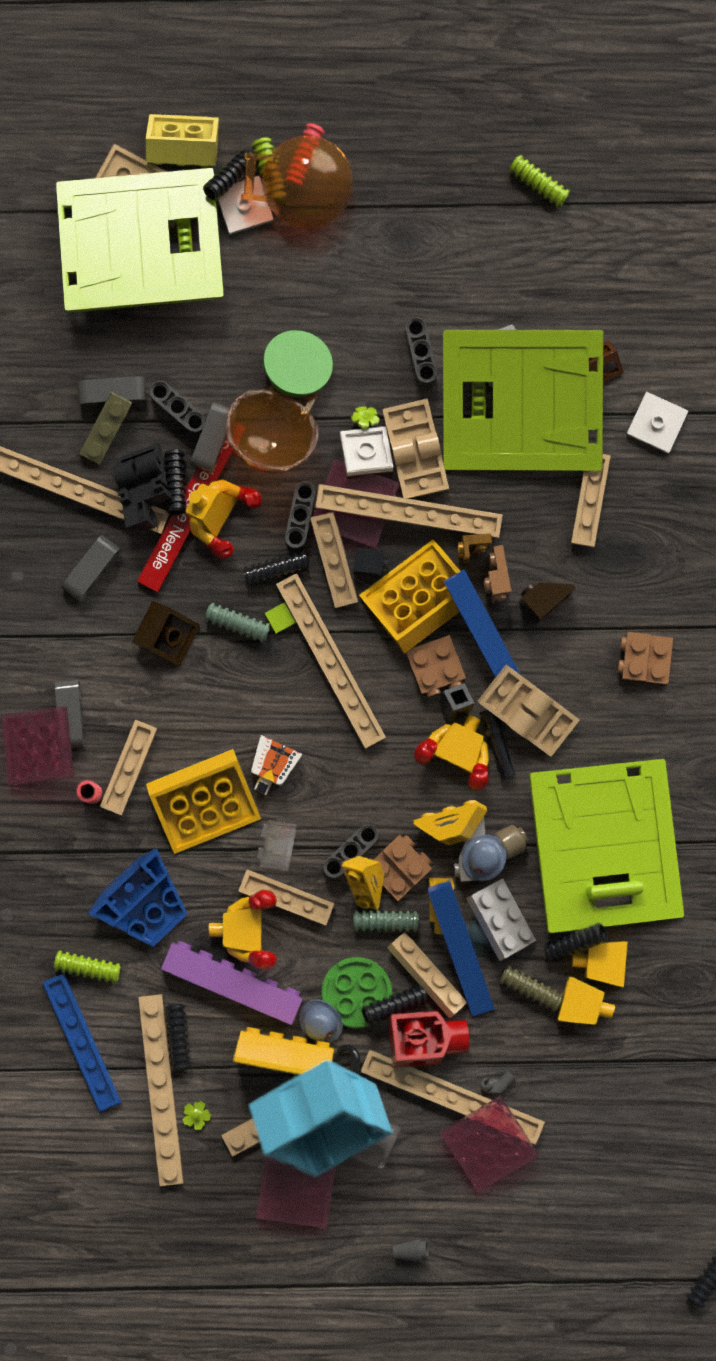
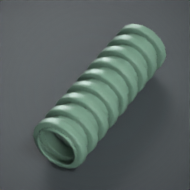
(237, 622)
(392, 921)

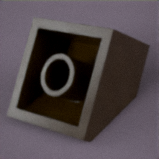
(544, 598)
(165, 633)

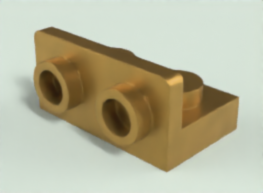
(477, 543)

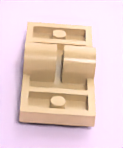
(415, 449)
(528, 710)

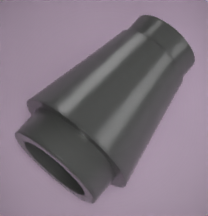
(411, 1251)

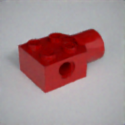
(425, 1038)

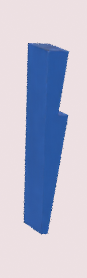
(479, 623)
(461, 948)

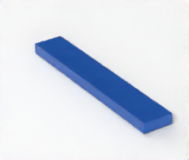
(81, 1042)

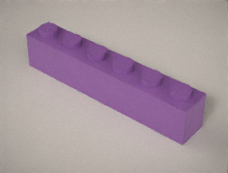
(231, 983)

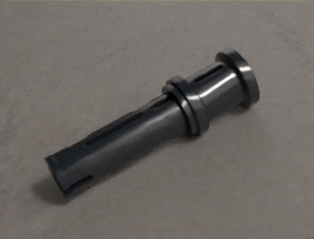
(495, 731)

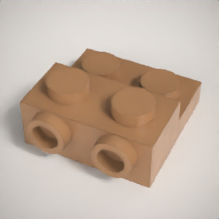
(497, 581)
(645, 658)
(436, 666)
(402, 866)

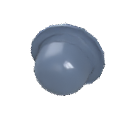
(484, 857)
(320, 1021)

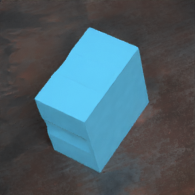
(320, 1118)

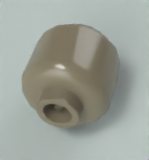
(513, 840)

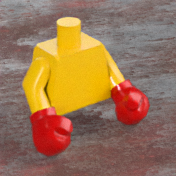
(211, 507)
(459, 747)
(243, 929)

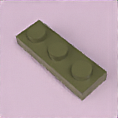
(105, 427)

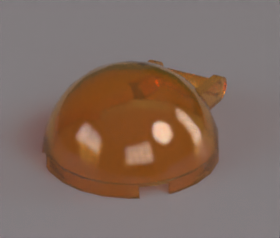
(303, 181)
(271, 430)

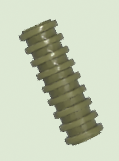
(531, 988)

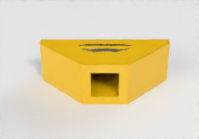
(453, 823)
(365, 881)

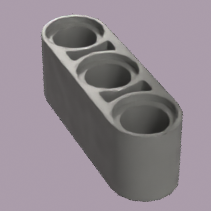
(416, 341)
(96, 391)
(174, 397)
(211, 439)
(300, 504)
(90, 568)
(69, 695)
(355, 840)

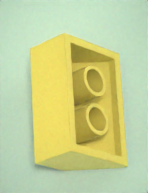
(182, 140)

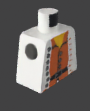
(273, 763)

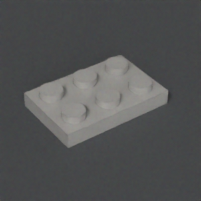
(501, 919)

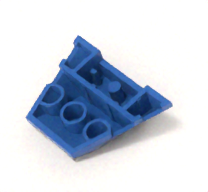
(141, 900)

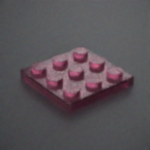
(356, 527)
(37, 745)
(489, 1143)
(294, 1195)

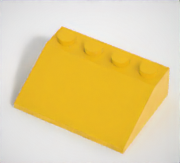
(413, 596)
(203, 801)
(280, 1053)

